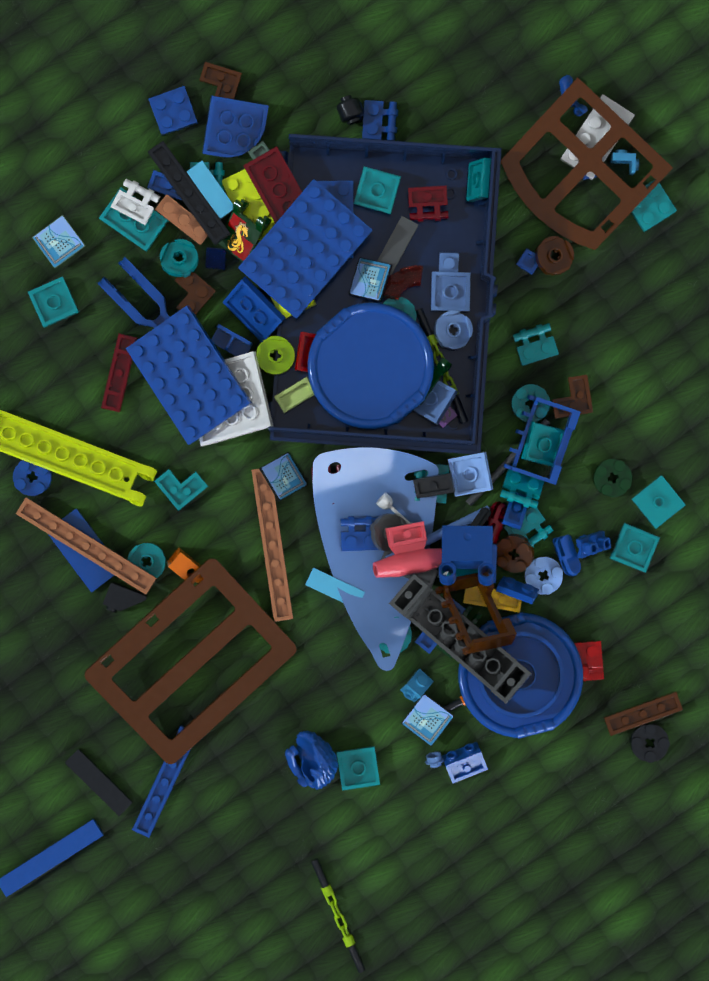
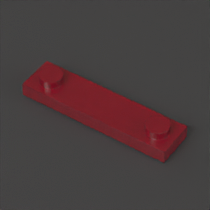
(118, 374)

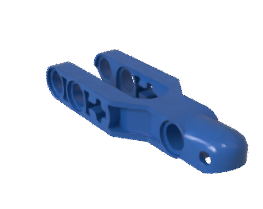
(126, 305)

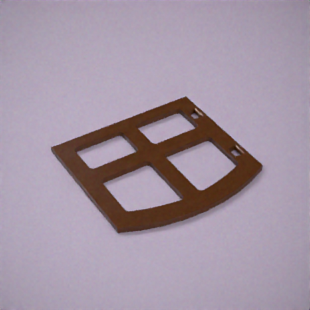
(589, 161)

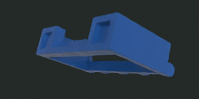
(570, 426)

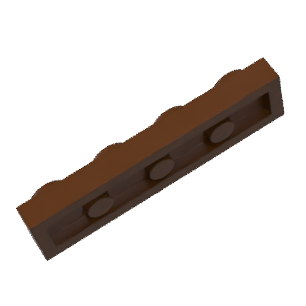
(643, 713)

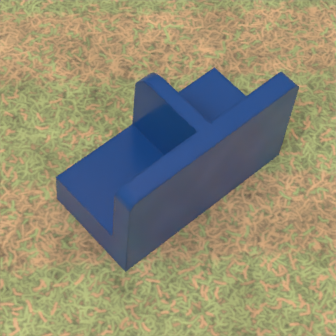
(231, 341)

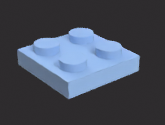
(470, 474)

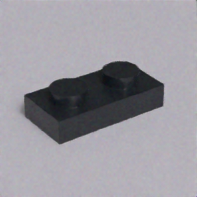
(434, 485)

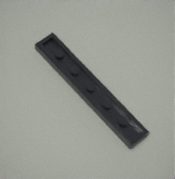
(189, 193)

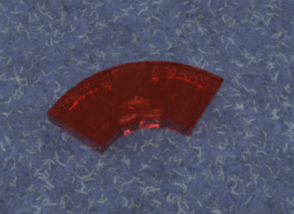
(402, 280)

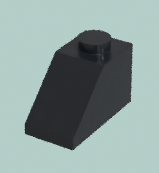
(122, 597)

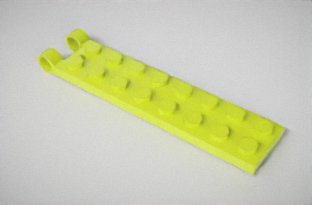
(72, 457)

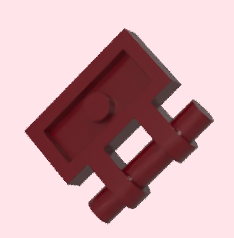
(428, 196)

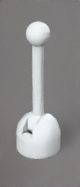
(385, 502)

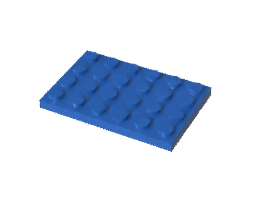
(305, 248)
(188, 375)

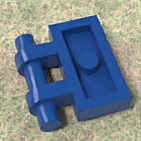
(373, 120)
(357, 540)

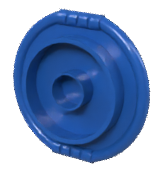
(370, 365)
(545, 696)

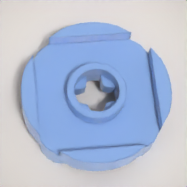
(459, 321)
(553, 571)

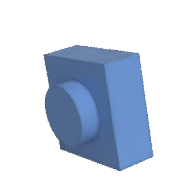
(448, 261)

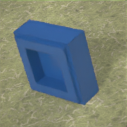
(527, 261)

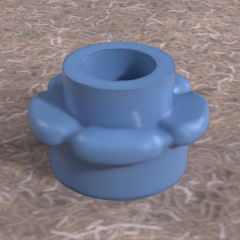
(434, 759)

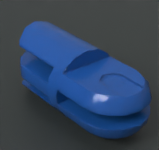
(567, 555)

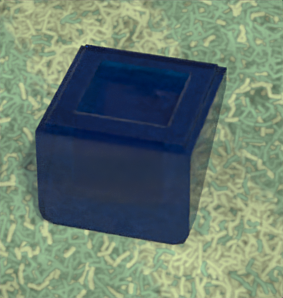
(215, 258)

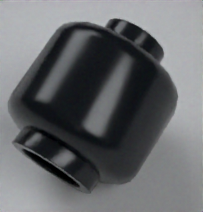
(350, 110)

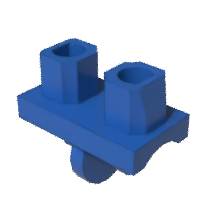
(592, 544)

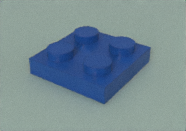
(173, 110)

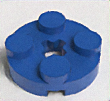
(23, 483)

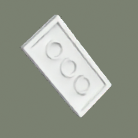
(594, 129)

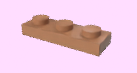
(181, 219)

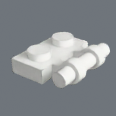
(132, 207)

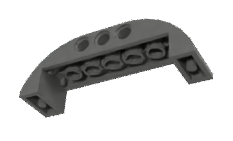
(492, 667)

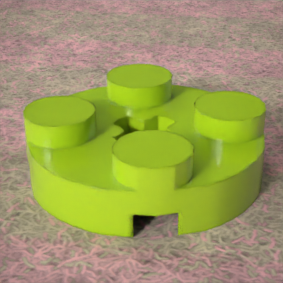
(284, 349)

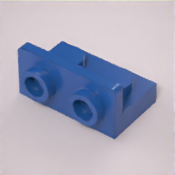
(464, 762)

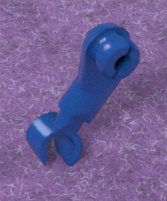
(565, 82)
(293, 765)

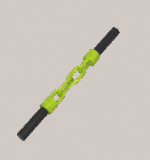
(433, 342)
(328, 891)

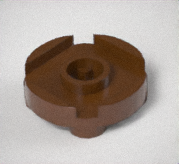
(549, 265)
(522, 547)

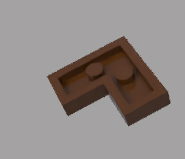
(224, 79)
(198, 292)
(579, 397)

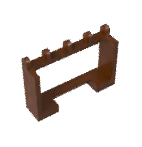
(505, 628)

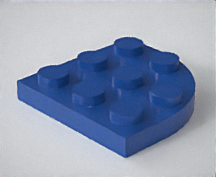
(233, 126)

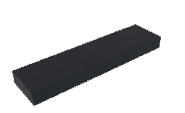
(99, 782)

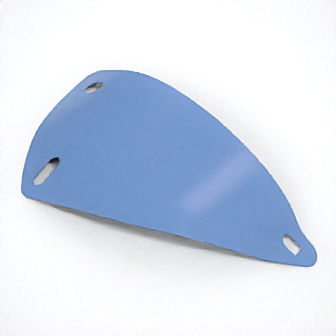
(354, 490)

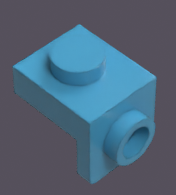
(623, 157)
(416, 686)

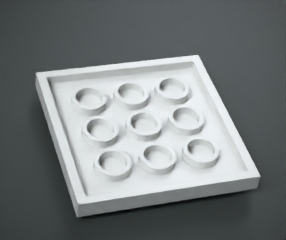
(255, 415)

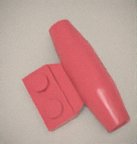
(409, 553)

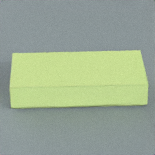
(294, 395)

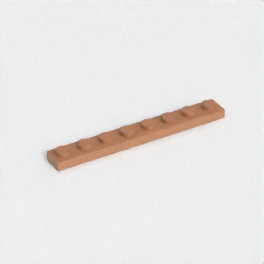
(86, 546)
(272, 548)

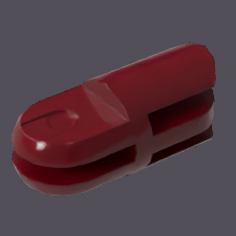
(497, 514)

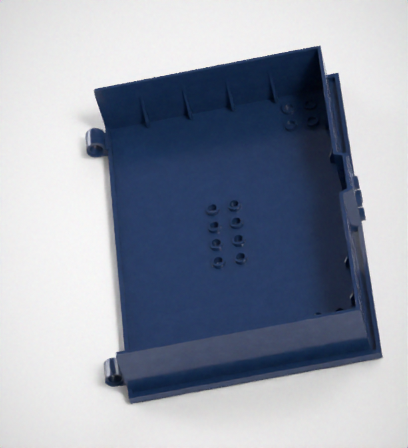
(467, 230)

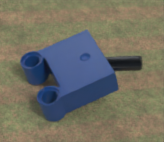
(468, 549)

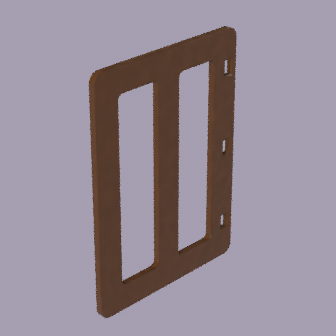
(137, 711)

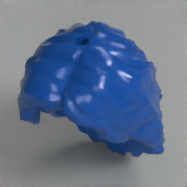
(317, 759)

